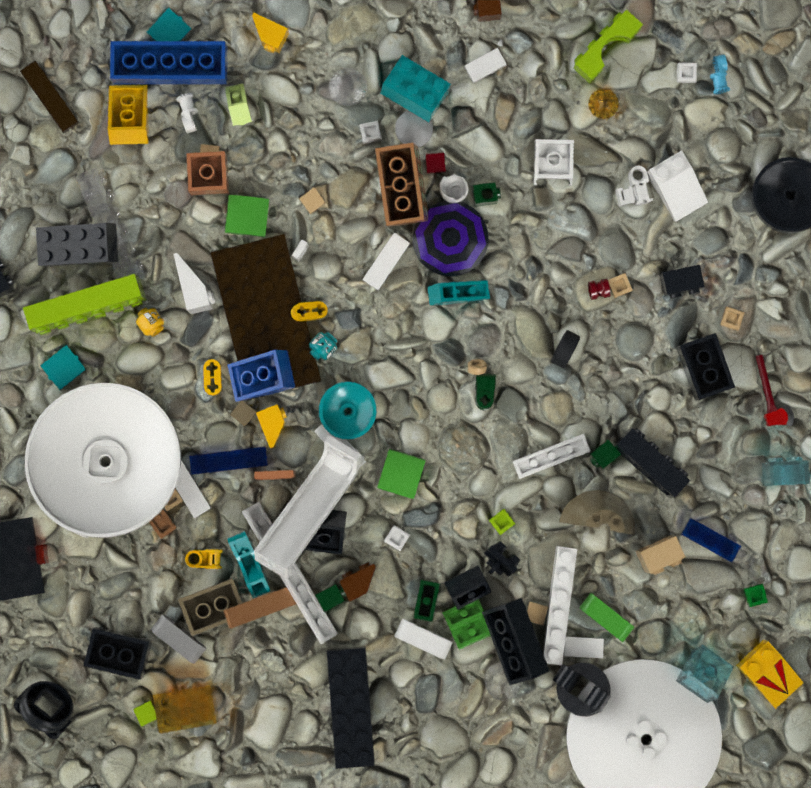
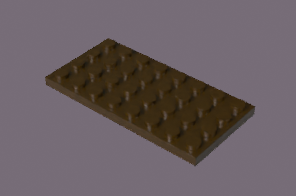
(258, 299)

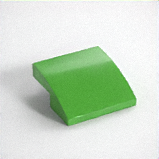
(246, 215)
(401, 473)
(467, 624)

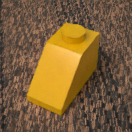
(270, 33)
(272, 423)

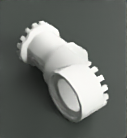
(188, 110)

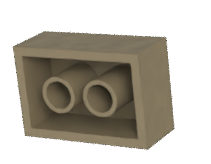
(205, 608)

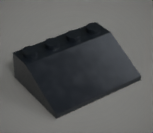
(18, 560)

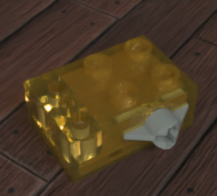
(186, 708)

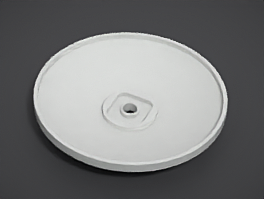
(67, 454)
(650, 701)

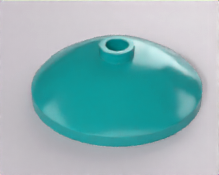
(345, 396)

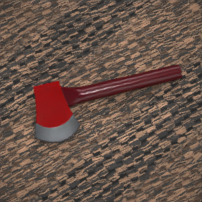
(774, 416)

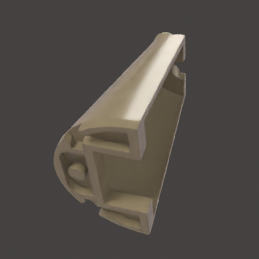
(599, 508)

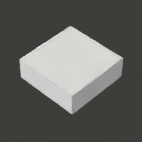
(686, 72)
(370, 132)
(300, 250)
(397, 537)

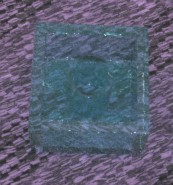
(787, 472)
(705, 673)

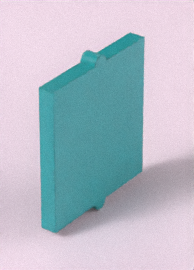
(169, 27)
(63, 367)

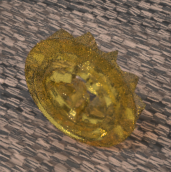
(601, 95)

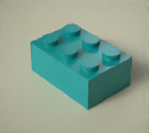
(415, 88)

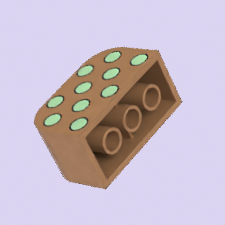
(402, 184)

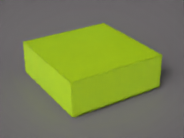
(502, 521)
(145, 713)

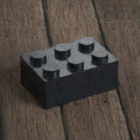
(705, 367)
(118, 653)

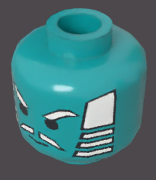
(323, 346)

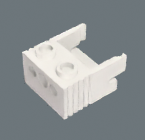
(553, 160)

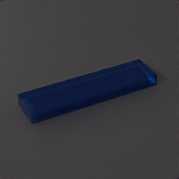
(228, 460)

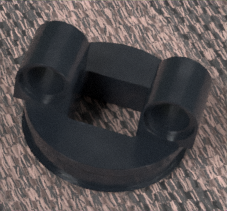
(567, 679)
(39, 719)

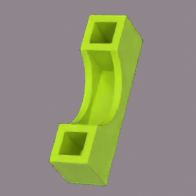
(623, 29)

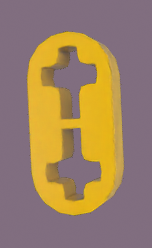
(308, 307)
(217, 377)

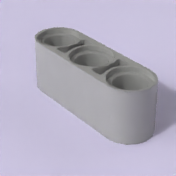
(178, 639)

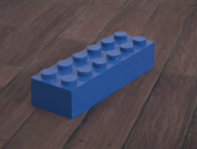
(168, 62)

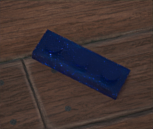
(710, 540)

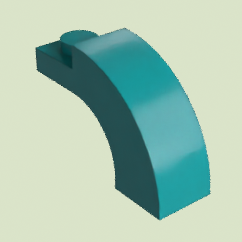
(251, 569)

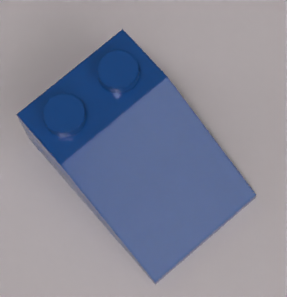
(261, 375)

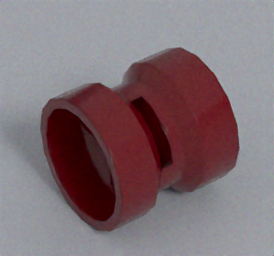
(599, 289)

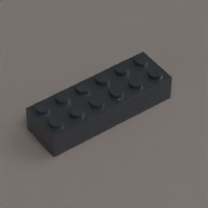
(350, 707)

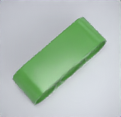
(606, 617)

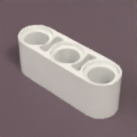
(423, 639)

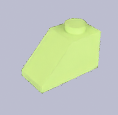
(238, 104)

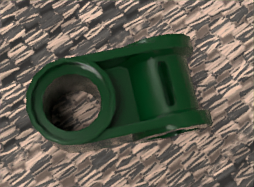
(485, 387)

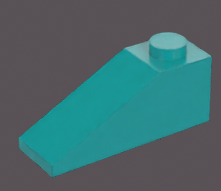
(458, 292)

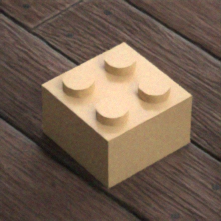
(660, 554)

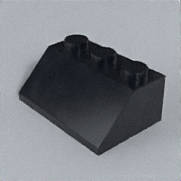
(330, 534)

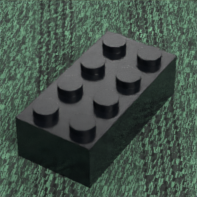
(77, 244)
(651, 463)
(515, 641)

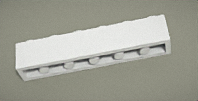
(559, 604)

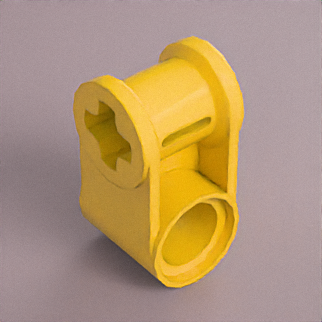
(206, 558)

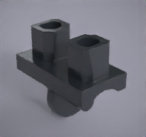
(500, 563)

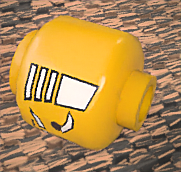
(150, 321)

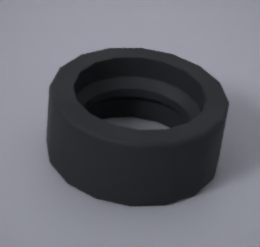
(565, 349)

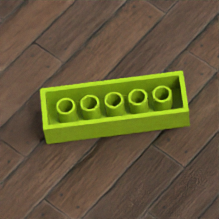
(85, 304)

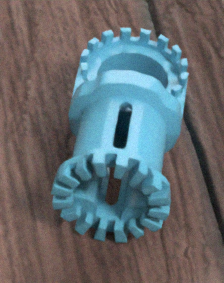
(719, 78)

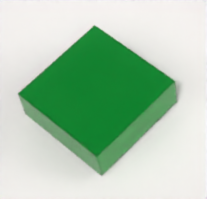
(755, 595)

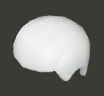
(453, 188)

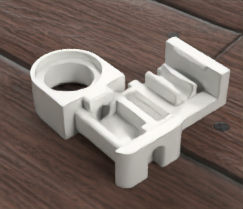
(636, 193)

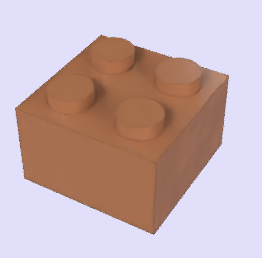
(207, 173)

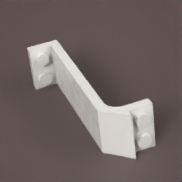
(309, 507)

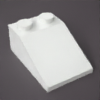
(677, 186)
(195, 293)

